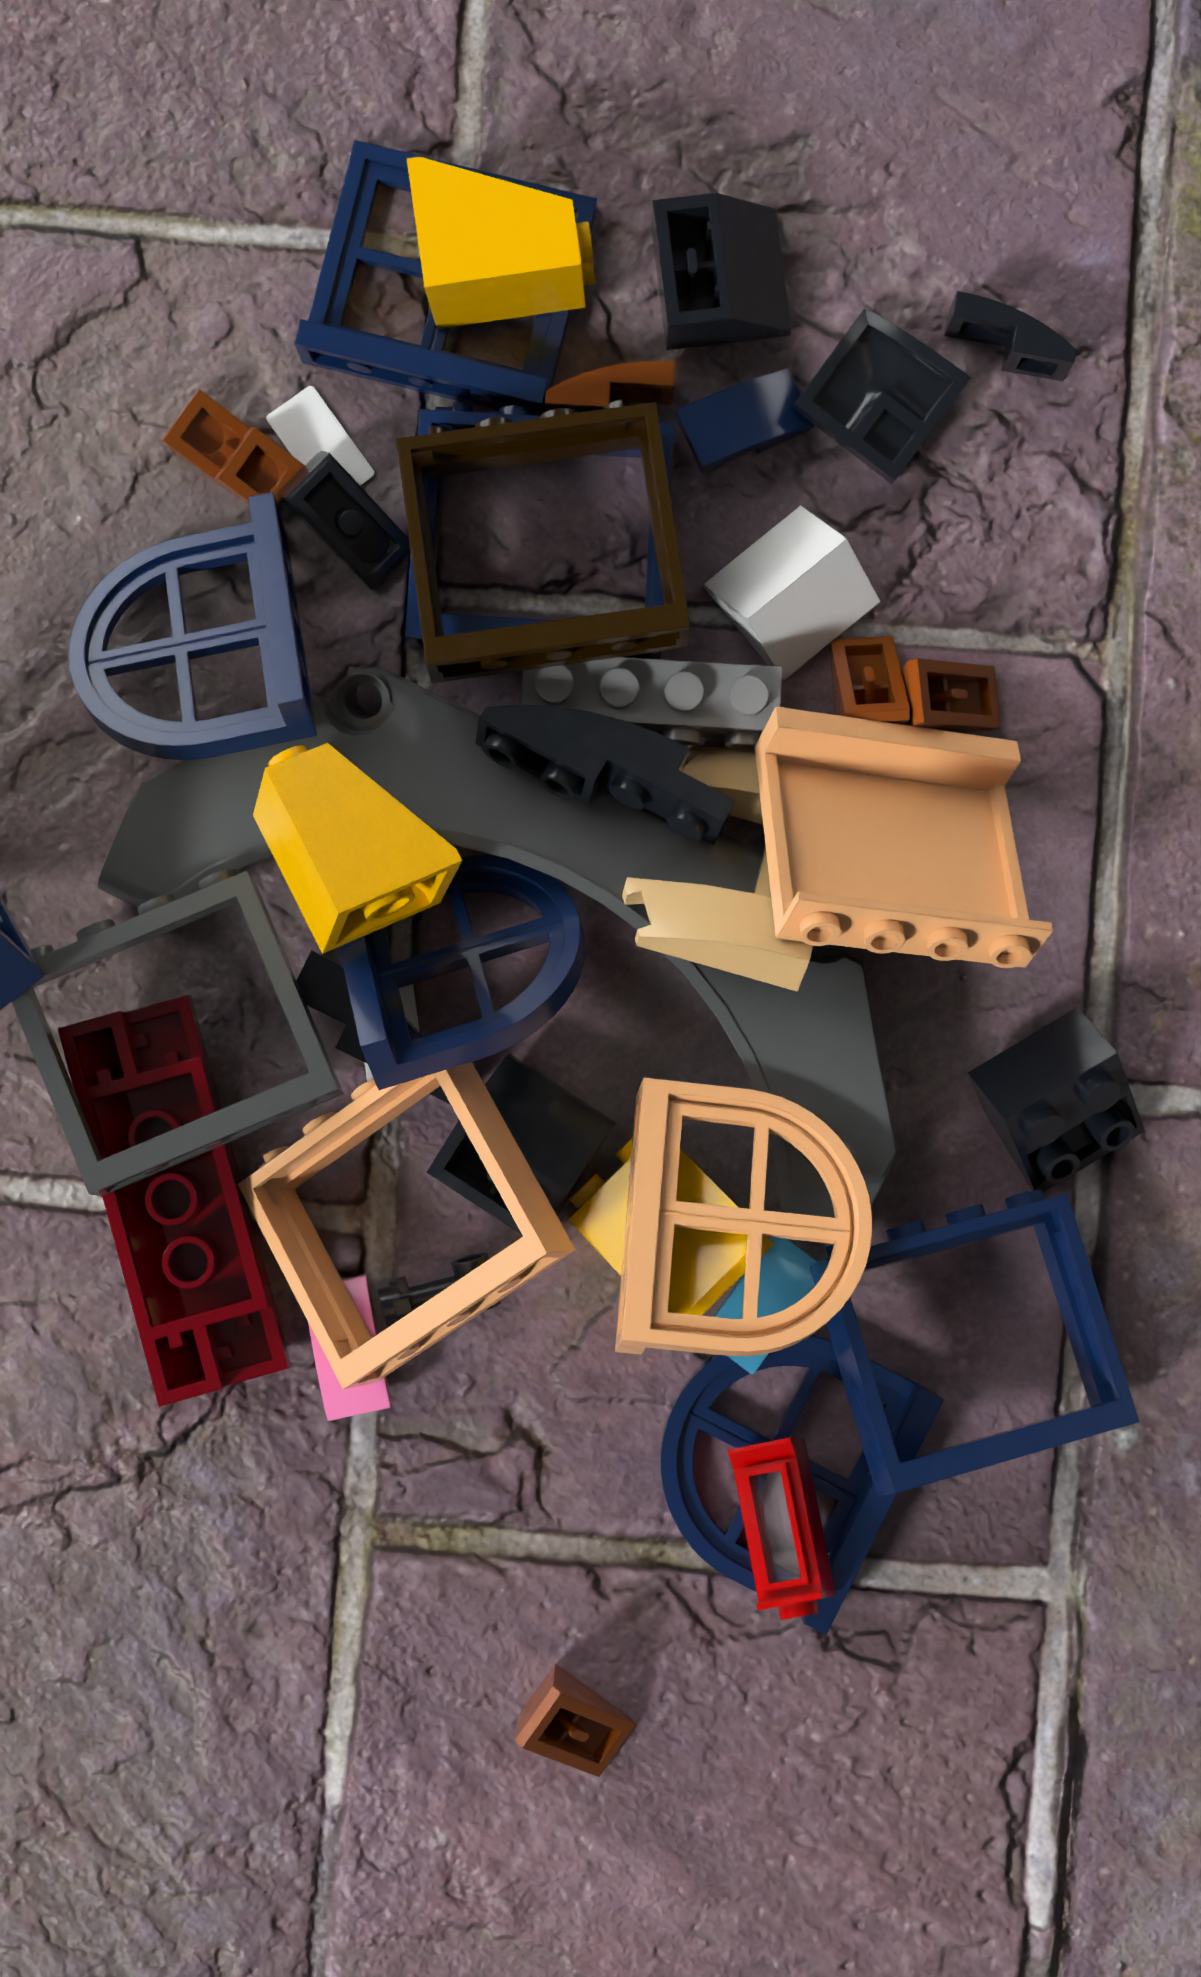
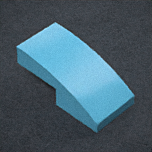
(782, 1283)

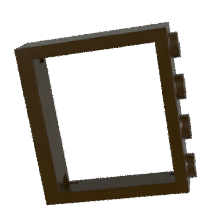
(551, 437)

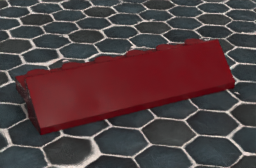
(185, 1230)

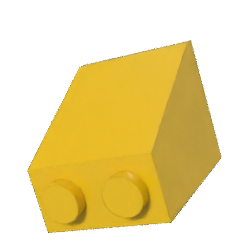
(495, 246)
(348, 846)
(702, 1260)

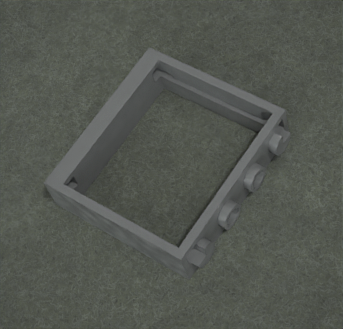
(217, 1128)

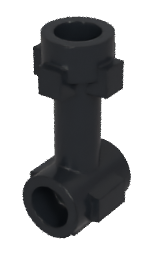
(401, 1299)

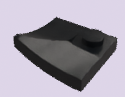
(880, 394)

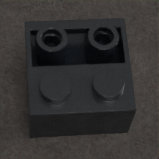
(718, 271)
(1058, 1100)
(550, 1127)

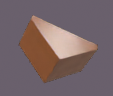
(868, 680)
(951, 695)
(572, 1724)

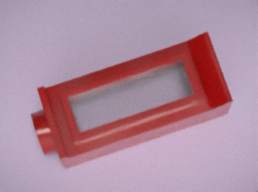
(783, 1526)

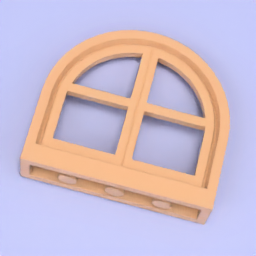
(655, 1212)

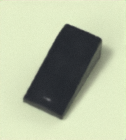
(346, 518)

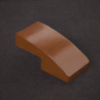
(626, 381)
(229, 450)

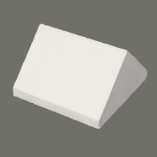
(794, 591)

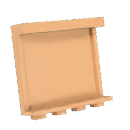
(893, 839)

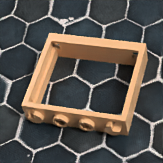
(309, 1269)

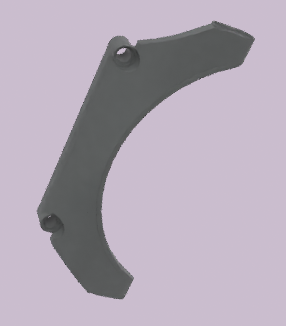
(423, 751)

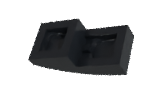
(1028, 343)

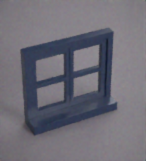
(426, 366)

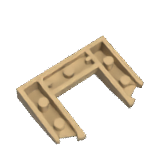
(715, 923)

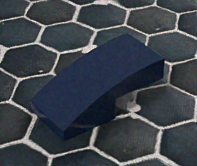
(742, 419)

